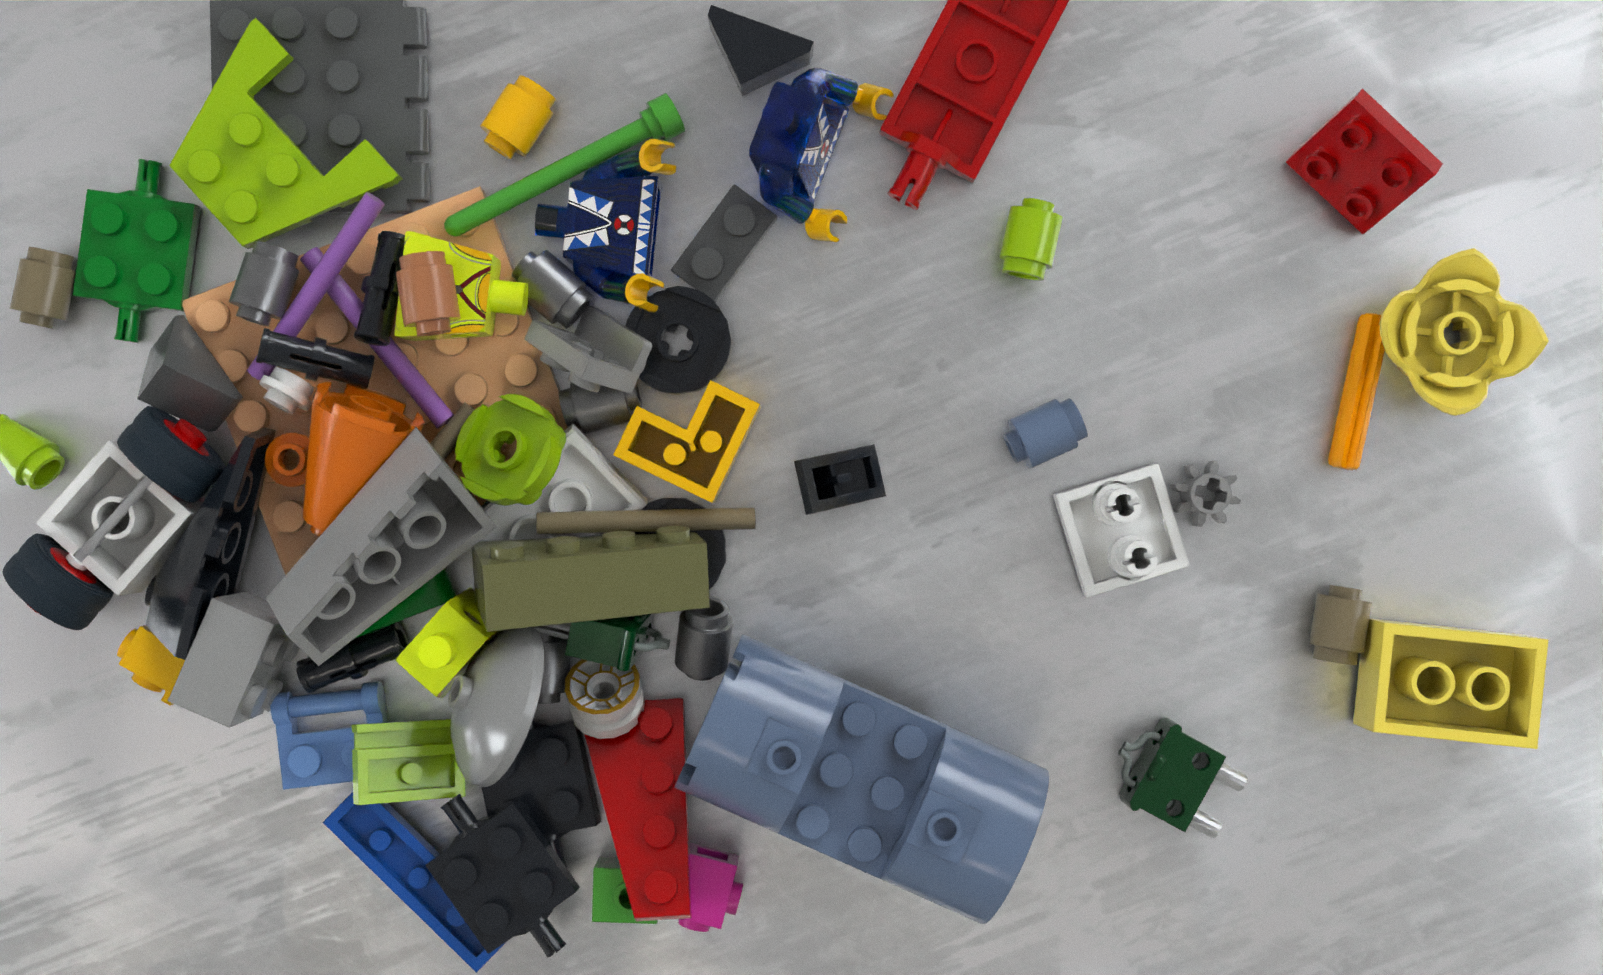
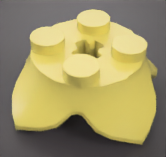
(1494, 341)

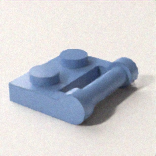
(321, 754)

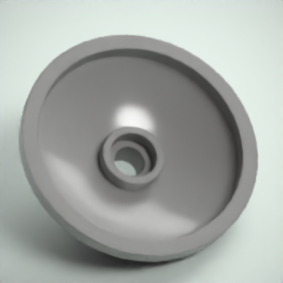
(496, 704)

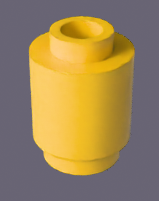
(518, 117)

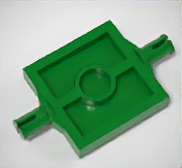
(136, 250)

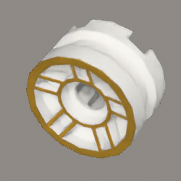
(599, 716)

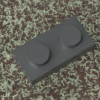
(724, 243)

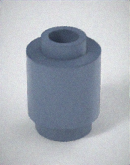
(1045, 432)

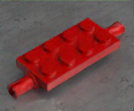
(965, 87)

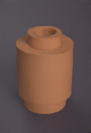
(427, 293)

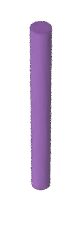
(324, 274)
(391, 354)

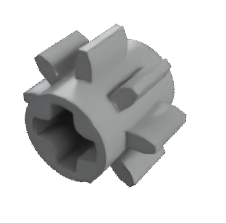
(1214, 483)

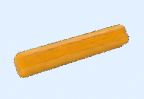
(1358, 394)

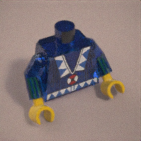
(799, 138)
(613, 224)

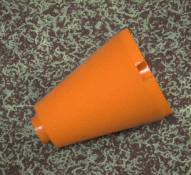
(347, 446)

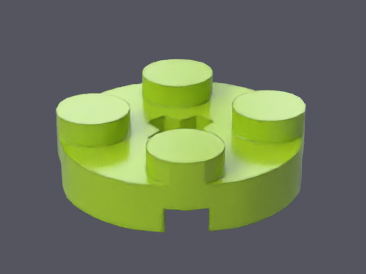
(531, 466)

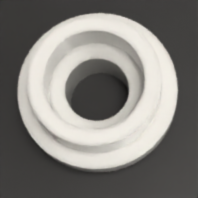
(286, 390)

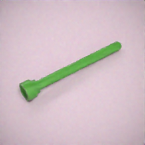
(655, 122)

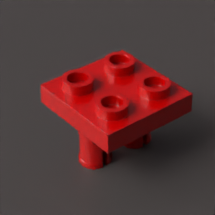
(1364, 162)

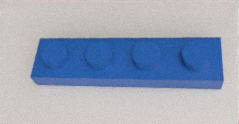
(399, 859)

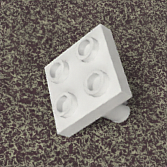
(1121, 530)

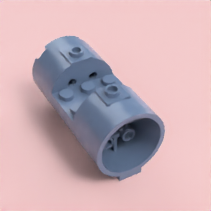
(866, 781)

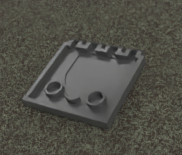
(344, 84)

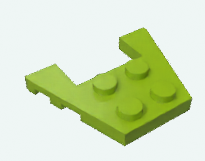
(250, 167)

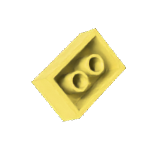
(1451, 683)

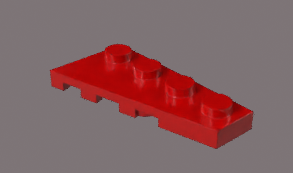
(646, 811)

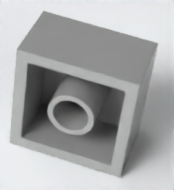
(234, 661)

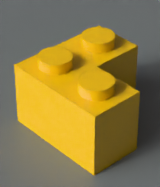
(695, 456)

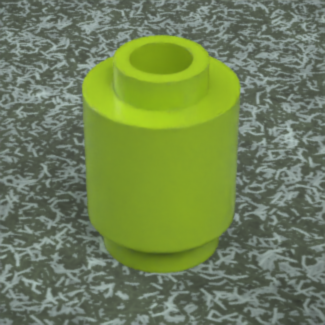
(1030, 239)

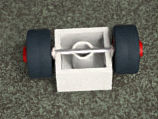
(115, 520)

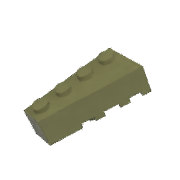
(589, 577)

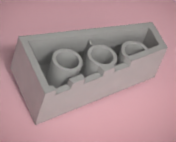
(379, 550)

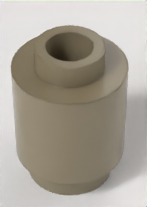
(43, 287)
(1340, 625)

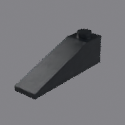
(211, 550)

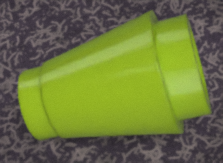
(28, 455)

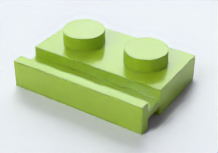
(404, 762)

